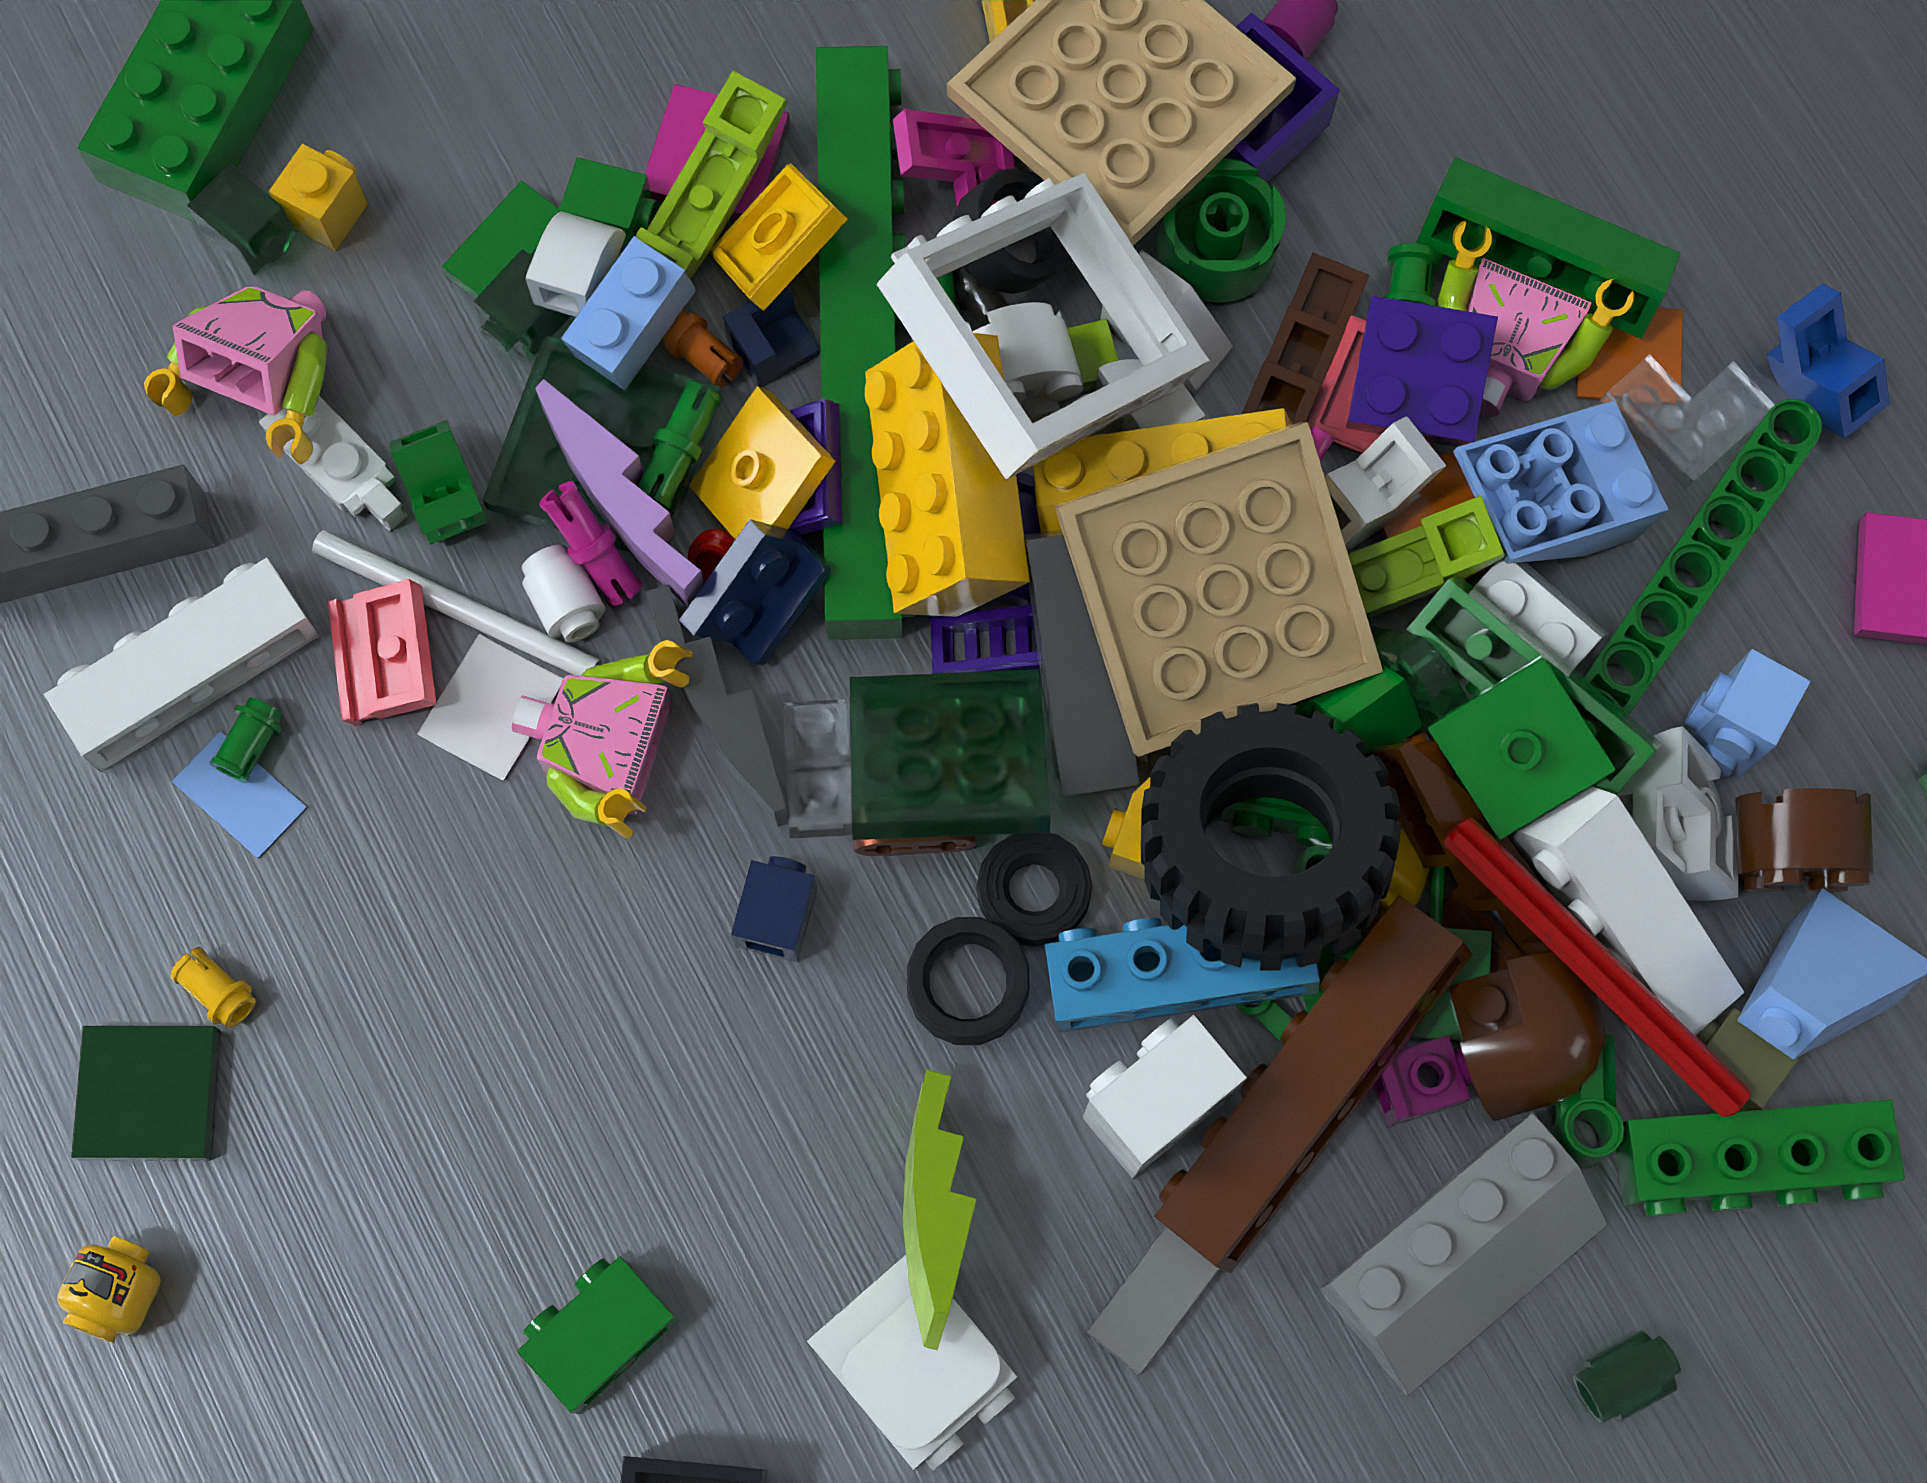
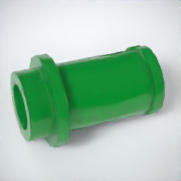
(247, 739)

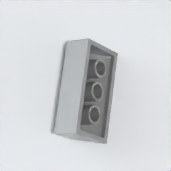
(1467, 1253)

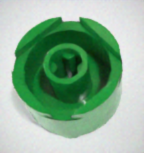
(1224, 233)

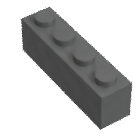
(102, 532)
(1080, 704)

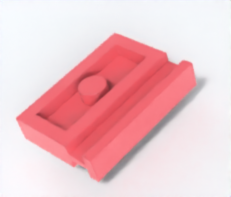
(382, 652)

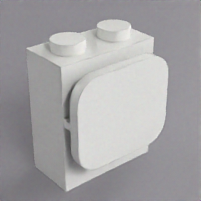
(907, 1389)

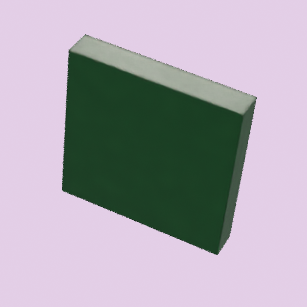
(145, 1093)

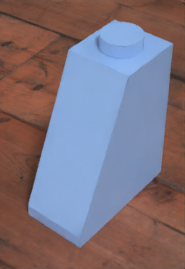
(1828, 977)

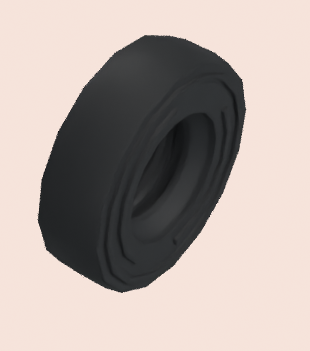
(1044, 850)

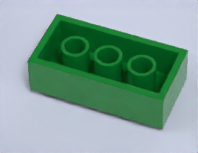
(192, 96)

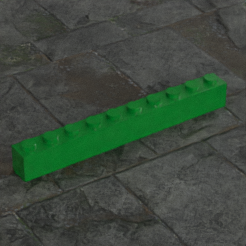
(856, 318)

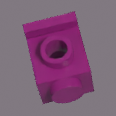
(1406, 1099)

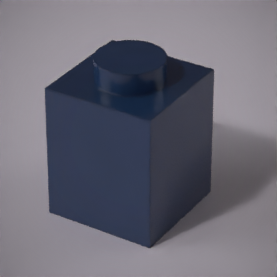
(775, 908)

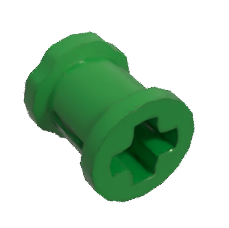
(1413, 272)

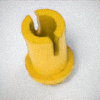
(217, 991)

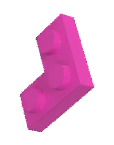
(948, 149)

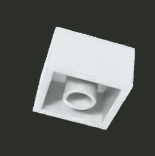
(1162, 1095)

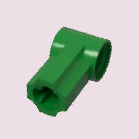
(1595, 1105)

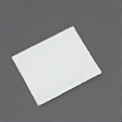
(479, 706)

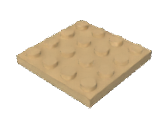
(1123, 93)
(1219, 586)

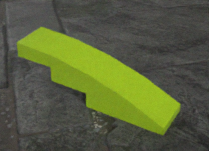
(933, 1216)

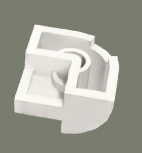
(1683, 817)

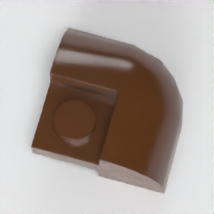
(1528, 1034)

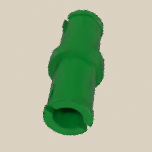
(678, 443)

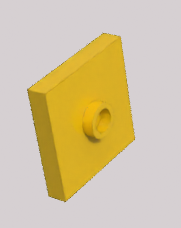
(777, 236)
(761, 467)

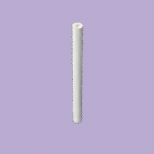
(456, 605)

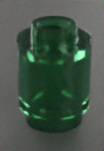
(1627, 1377)

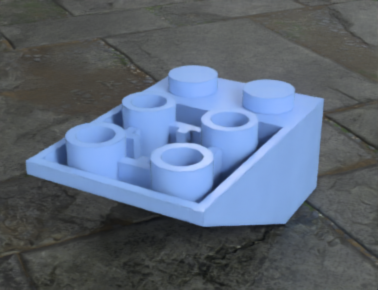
(1564, 485)

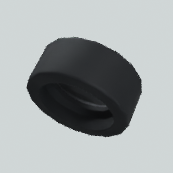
(1001, 269)
(989, 936)

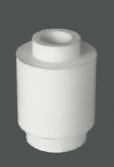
(562, 594)

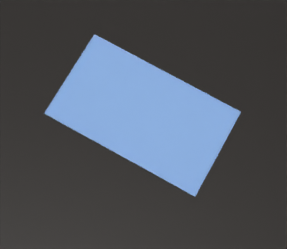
(248, 811)

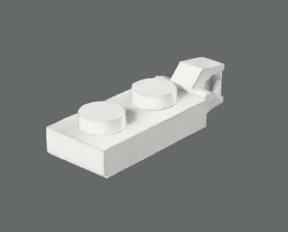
(345, 466)

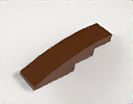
(1307, 339)
(1428, 810)

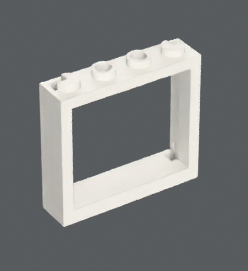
(1113, 272)

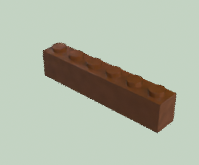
(1312, 1083)

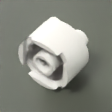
(1035, 356)

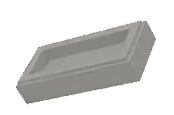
(1152, 1301)

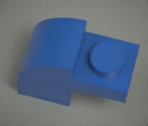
(1825, 367)

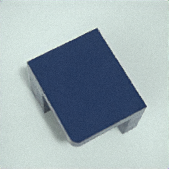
(770, 339)

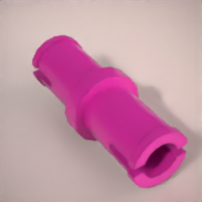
(591, 543)

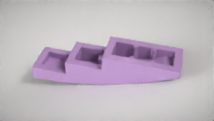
(610, 479)

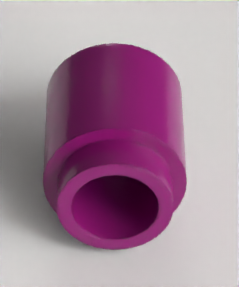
(1302, 22)

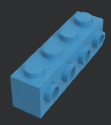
(1154, 975)

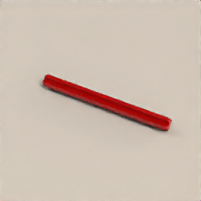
(1597, 967)

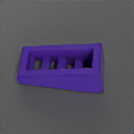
(972, 623)

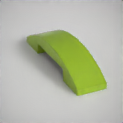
(715, 173)
(1425, 557)

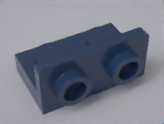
(757, 590)

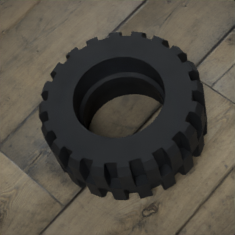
(1284, 760)

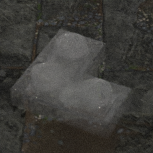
(1682, 430)

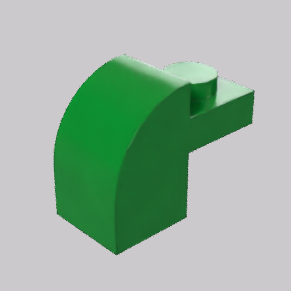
(438, 482)

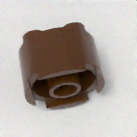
(1806, 837)

